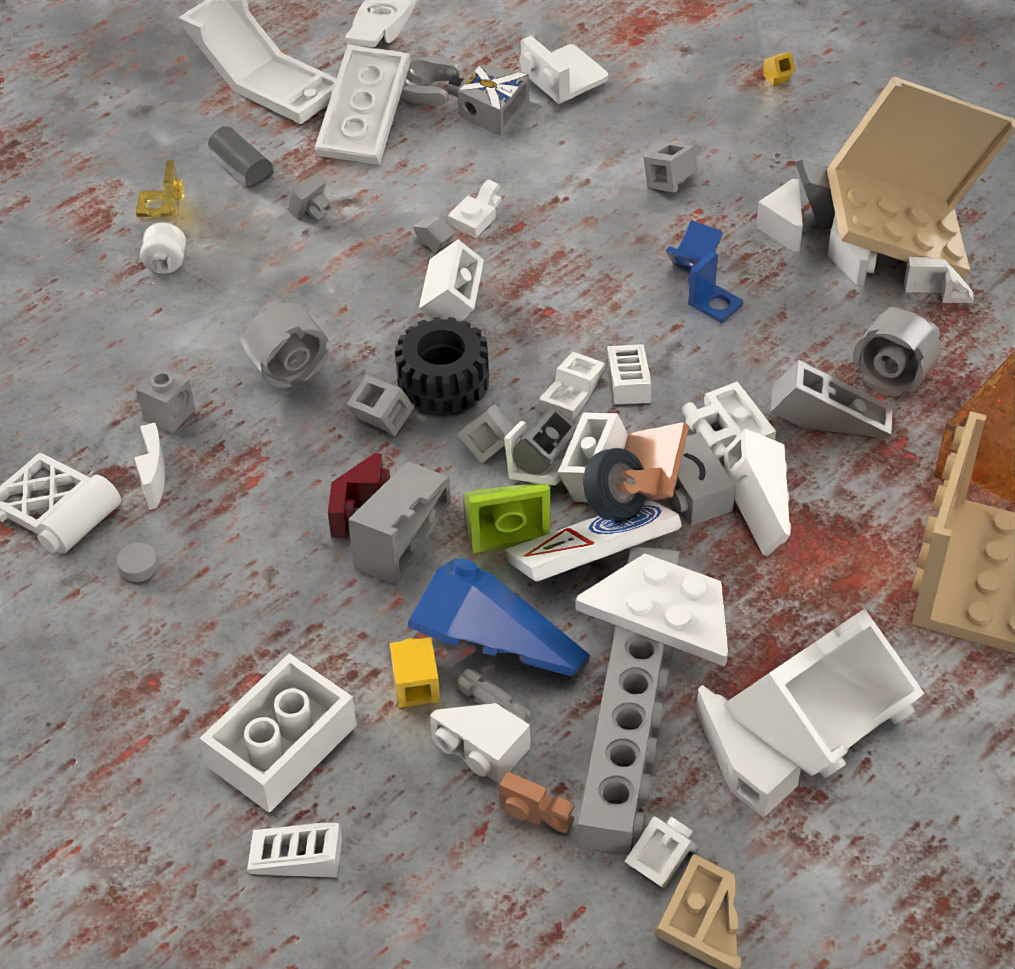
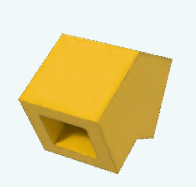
(778, 68)

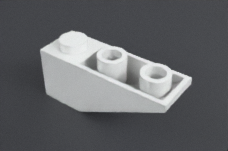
(760, 482)
(748, 764)

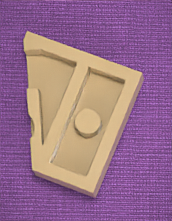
(703, 915)

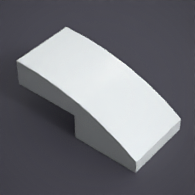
(573, 385)
(151, 466)

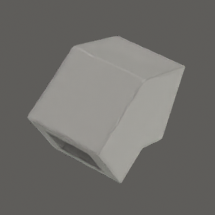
(433, 232)

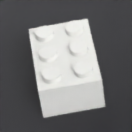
(278, 732)

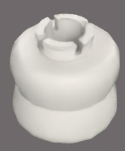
(163, 248)

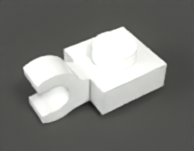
(473, 214)

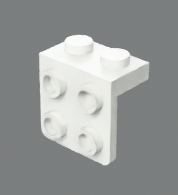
(560, 72)

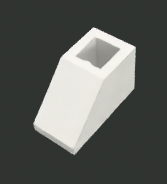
(850, 258)
(482, 736)

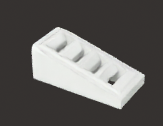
(629, 381)
(310, 864)

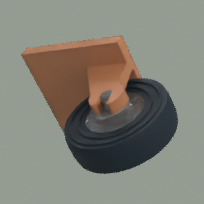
(645, 470)

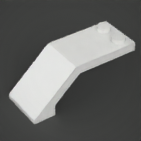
(254, 63)

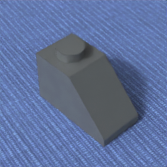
(818, 192)

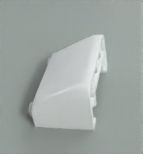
(828, 696)

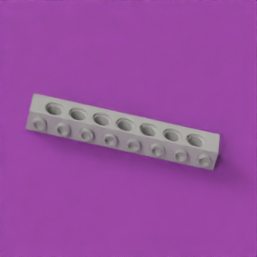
(603, 824)

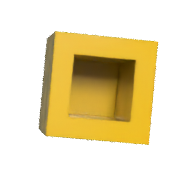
(415, 672)

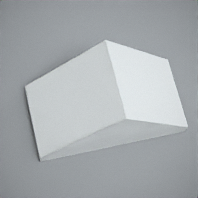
(781, 215)

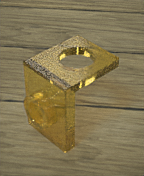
(171, 195)

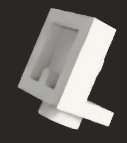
(661, 850)

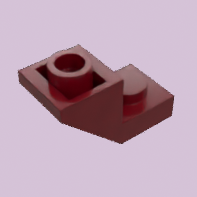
(353, 490)

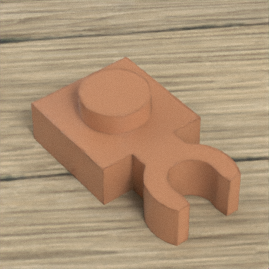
(530, 802)

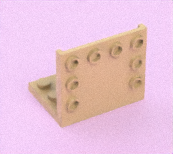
(909, 171)
(970, 559)

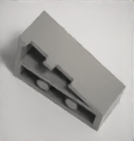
(397, 521)

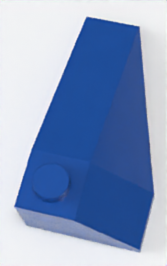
(481, 609)

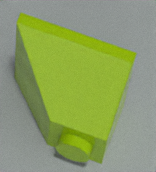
(506, 516)

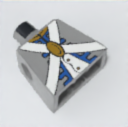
(490, 96)

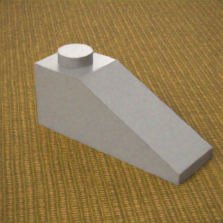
(827, 404)

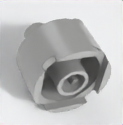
(285, 343)
(897, 352)

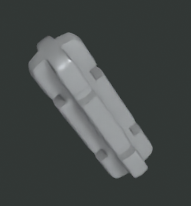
(486, 693)

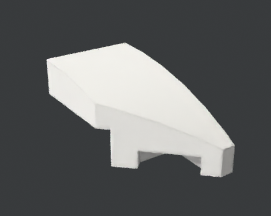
(936, 276)

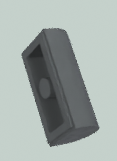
(238, 156)
(544, 441)

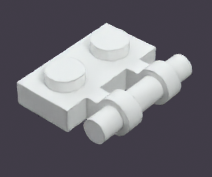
(733, 412)

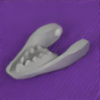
(424, 72)

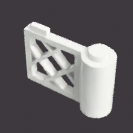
(69, 513)

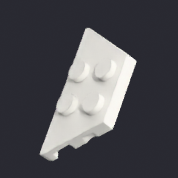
(663, 605)

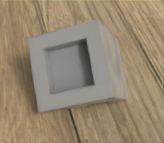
(486, 433)

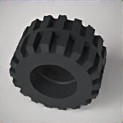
(442, 365)

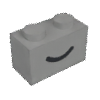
(702, 483)

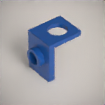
(695, 245)
(704, 289)

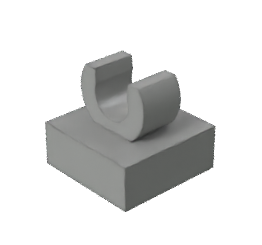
(309, 199)

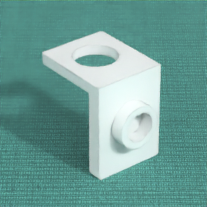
(549, 476)

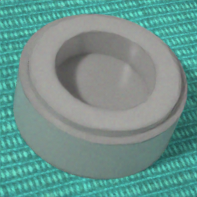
(137, 562)

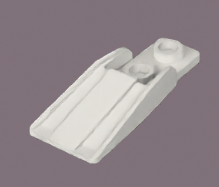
(377, 20)

